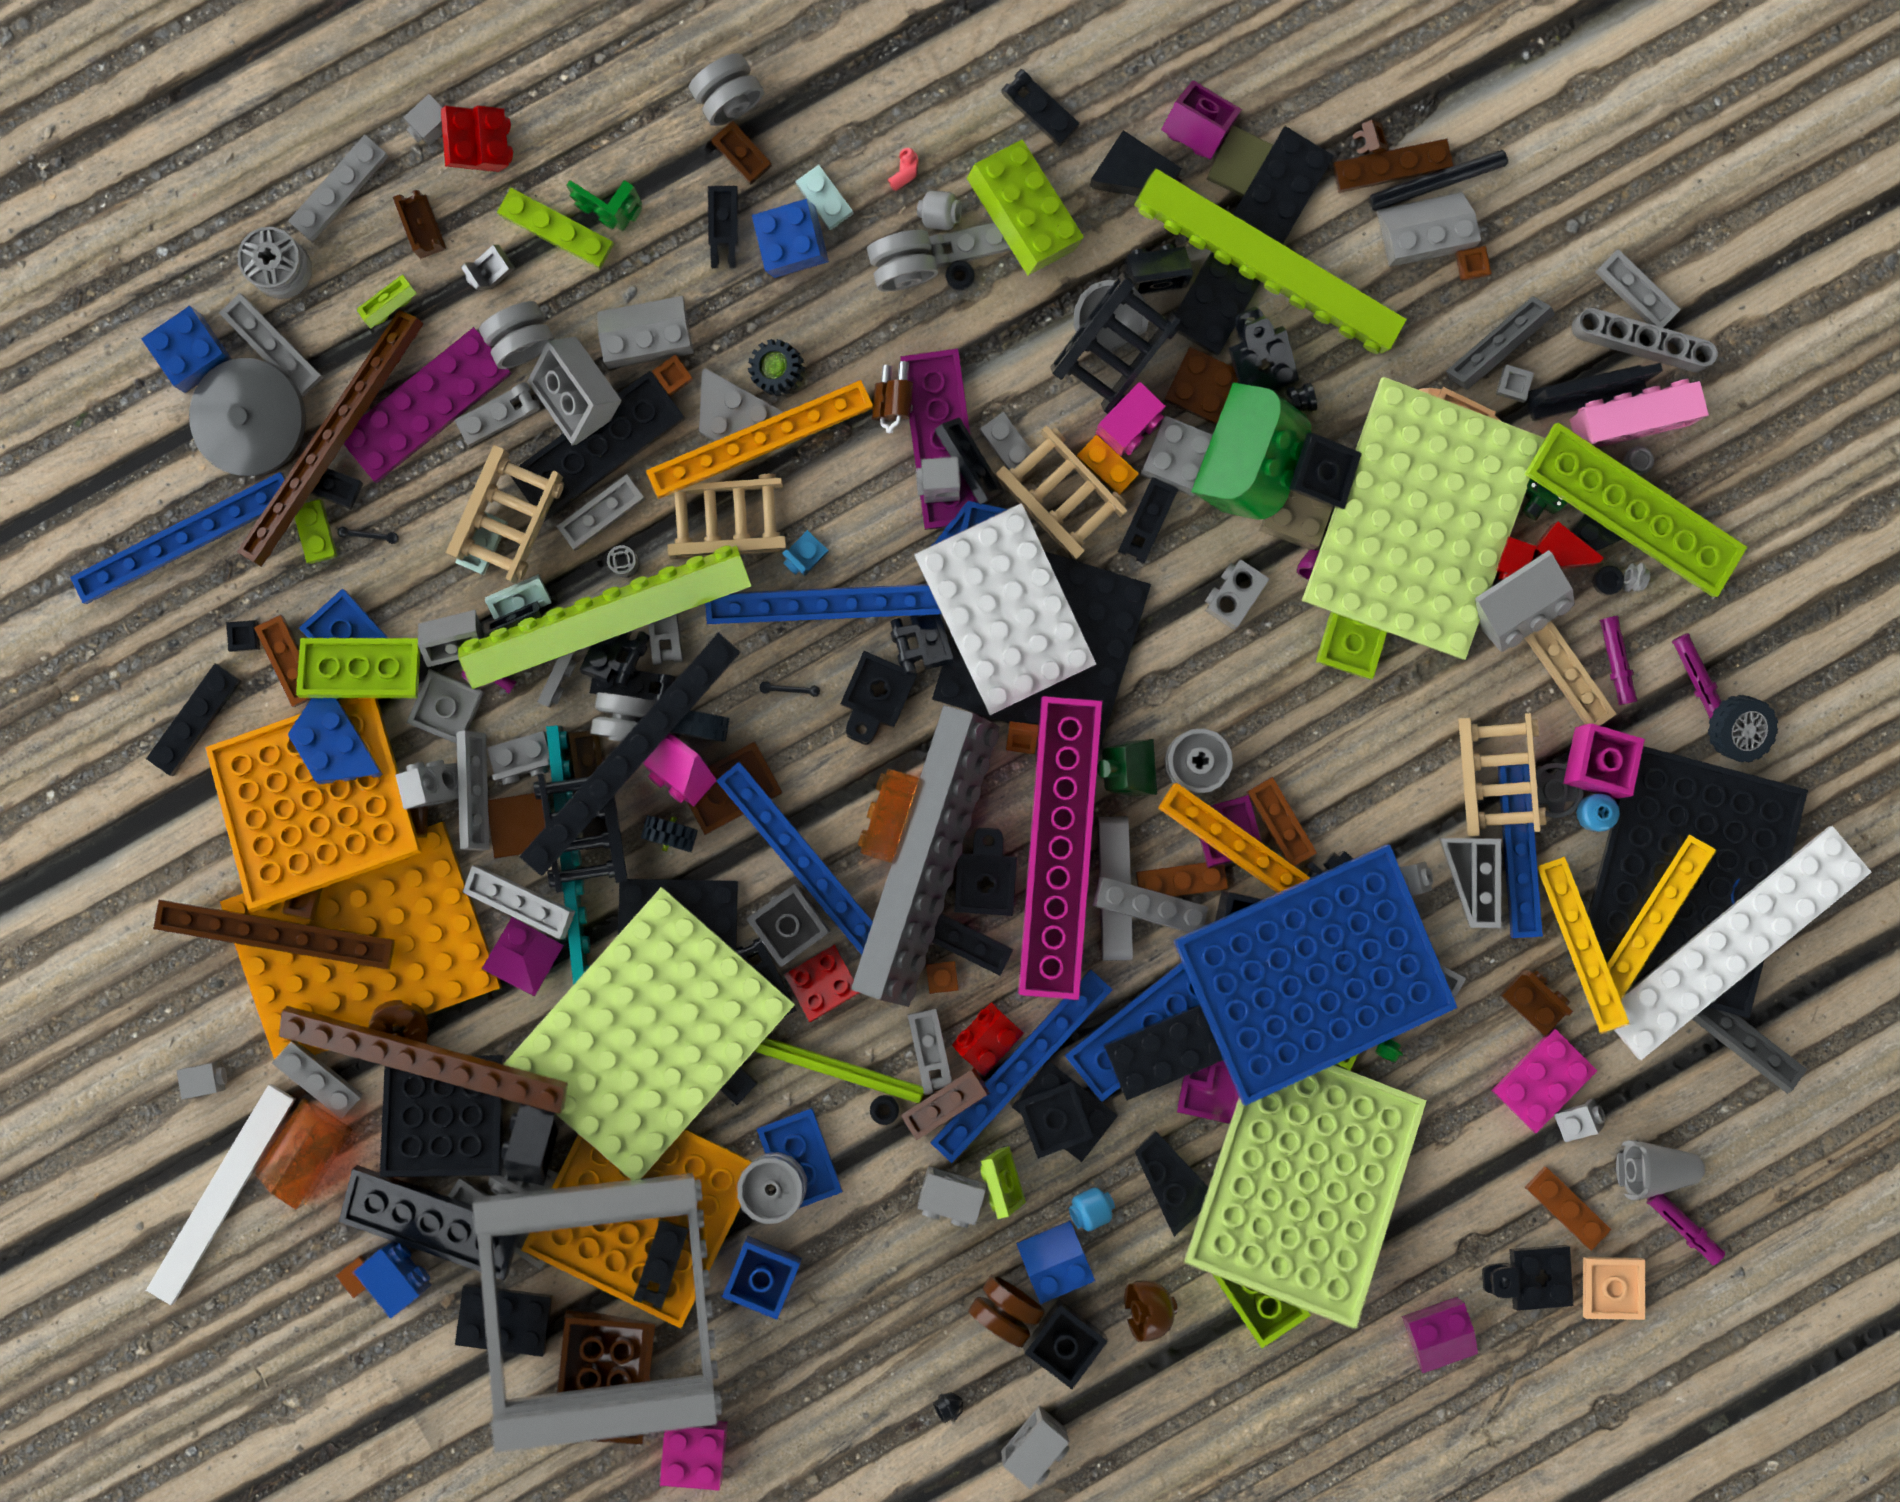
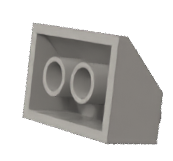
(1428, 229)
(644, 332)
(573, 389)
(1524, 602)

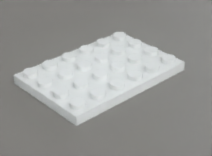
(1005, 609)

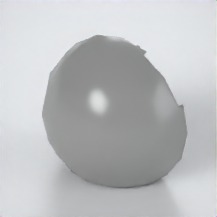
(1124, 313)

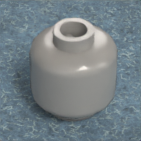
(939, 210)

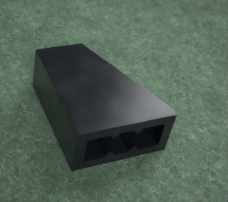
(1130, 166)

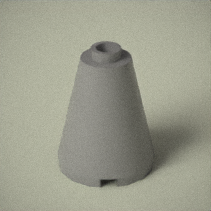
(1655, 1169)

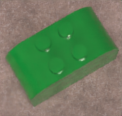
(1252, 453)

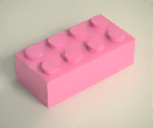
(1640, 415)

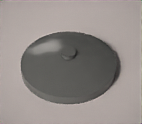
(247, 417)

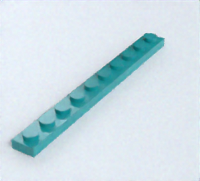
(562, 770)

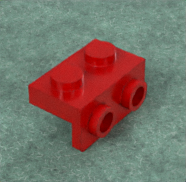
(987, 1039)

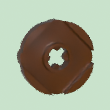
(402, 1014)

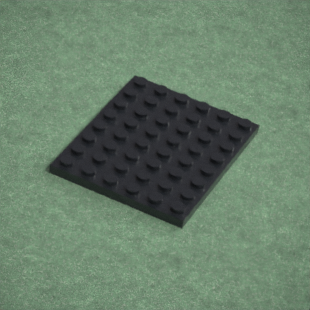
(1736, 813)

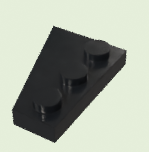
(1173, 1182)

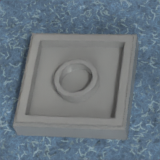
(445, 706)

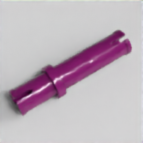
(1618, 660)
(1698, 674)
(1695, 1236)

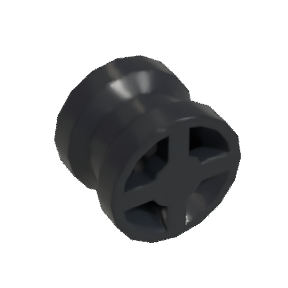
(1302, 398)

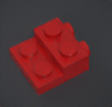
(476, 138)

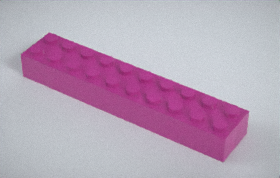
(1060, 848)

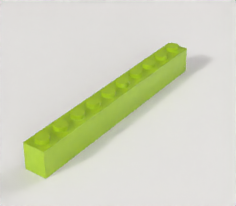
(1269, 262)
(603, 616)

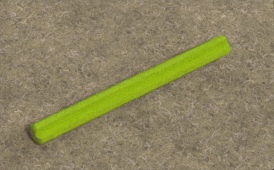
(841, 1070)

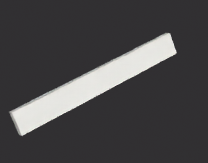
(220, 1194)

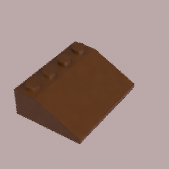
(605, 1353)

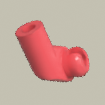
(908, 169)

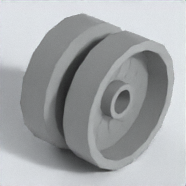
(726, 89)
(902, 260)
(516, 334)
(625, 713)
(1213, 752)
(773, 1205)

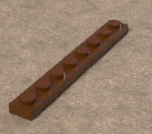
(274, 934)

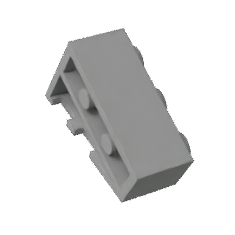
(1477, 878)

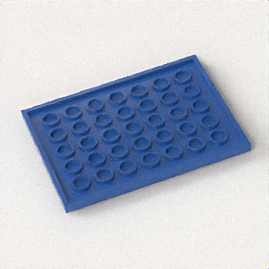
(1315, 974)

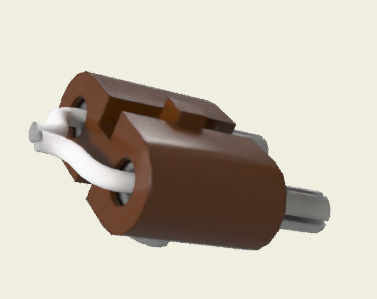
(892, 397)

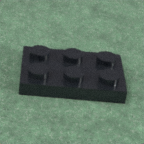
(1096, 1113)
(522, 1320)

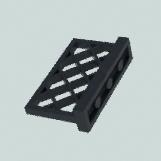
(1575, 394)

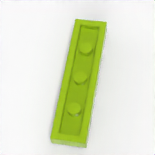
(555, 228)

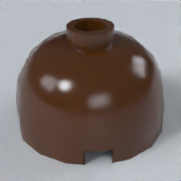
(1150, 1309)

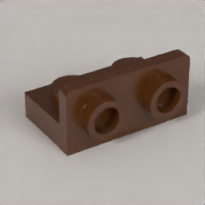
(1536, 1001)

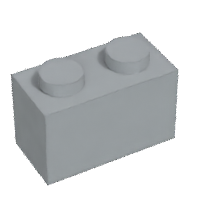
(442, 637)

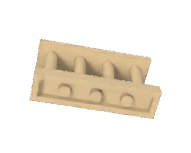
(487, 491)
(1032, 499)
(770, 541)
(1474, 762)

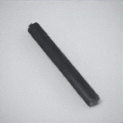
(1438, 180)

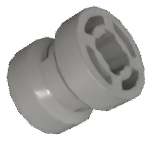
(628, 563)

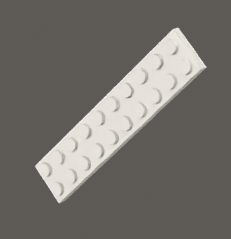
(1739, 940)

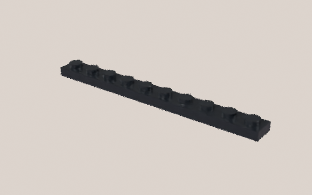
(630, 754)

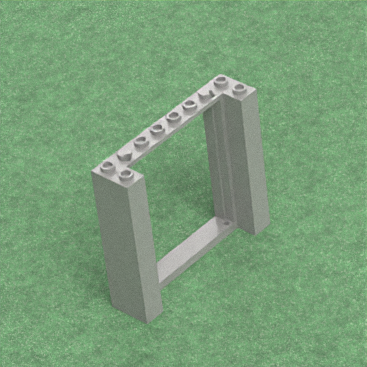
(610, 1409)

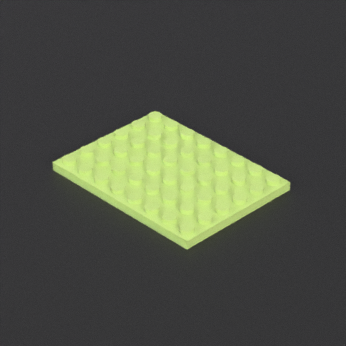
(1423, 518)
(651, 1033)
(1308, 1191)

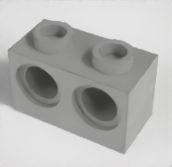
(1241, 598)
(428, 785)

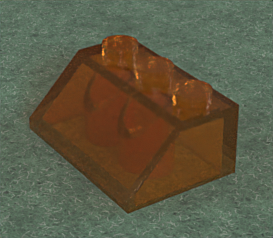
(888, 815)
(302, 1154)

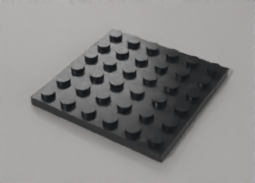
(1108, 617)

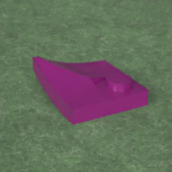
(1240, 813)
(522, 956)
(1209, 1094)

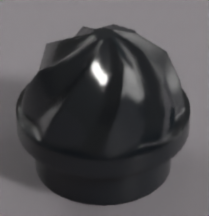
(948, 1407)

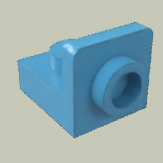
(804, 554)

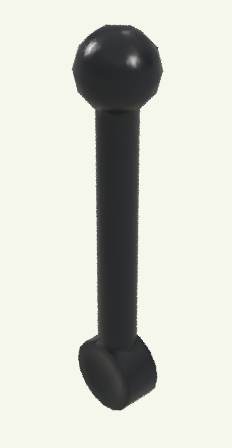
(391, 537)
(765, 688)

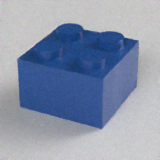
(790, 238)
(185, 348)
(762, 1277)
(393, 1278)

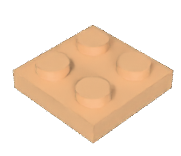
(1613, 1288)

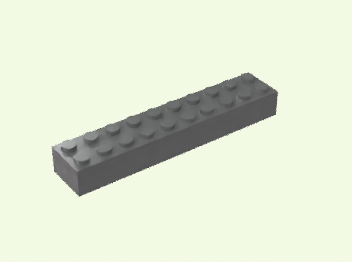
(926, 857)

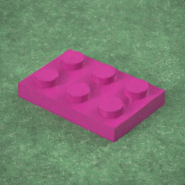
(1544, 1080)

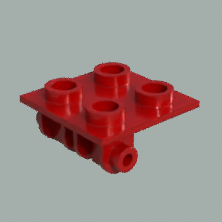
(821, 983)

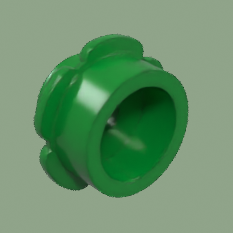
(1389, 1050)

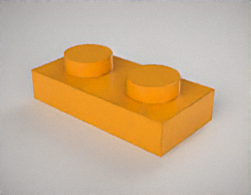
(1107, 465)

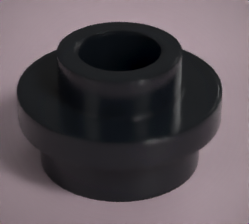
(960, 266)
(884, 1119)

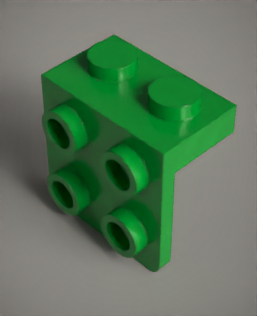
(617, 213)

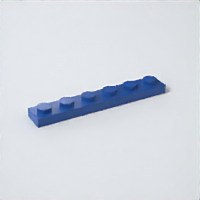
(1520, 859)

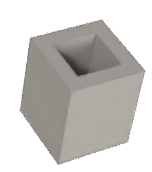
(425, 121)
(201, 1079)

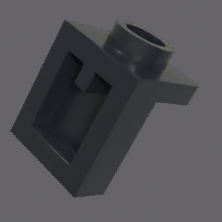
(1331, 862)

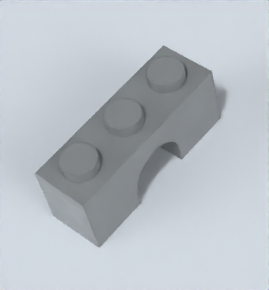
(938, 480)

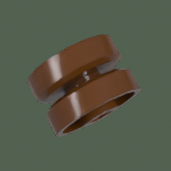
(1006, 1311)

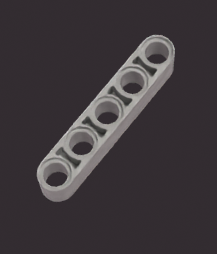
(1657, 336)
(1115, 865)

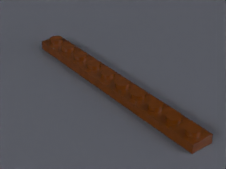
(330, 438)
(423, 1059)

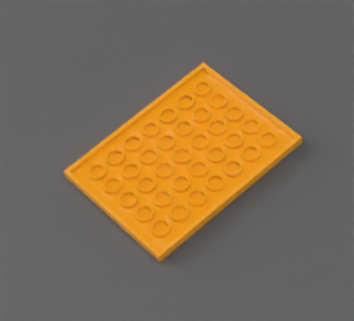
(413, 901)

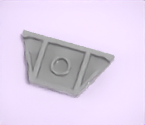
(728, 407)

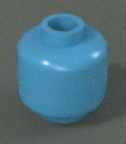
(1588, 812)
(1091, 1209)

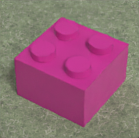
(1130, 419)
(1603, 761)
(694, 1457)

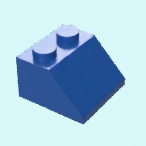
(1055, 1262)

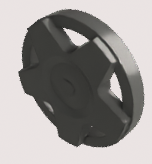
(1554, 792)

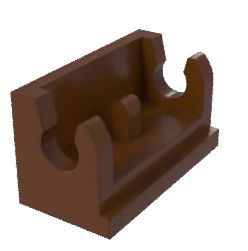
(420, 224)

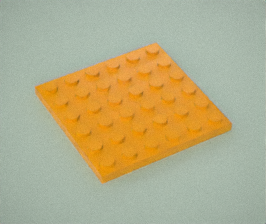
(302, 833)
(616, 1253)

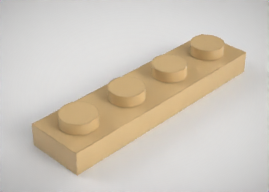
(1570, 675)

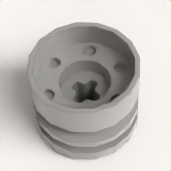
(284, 275)

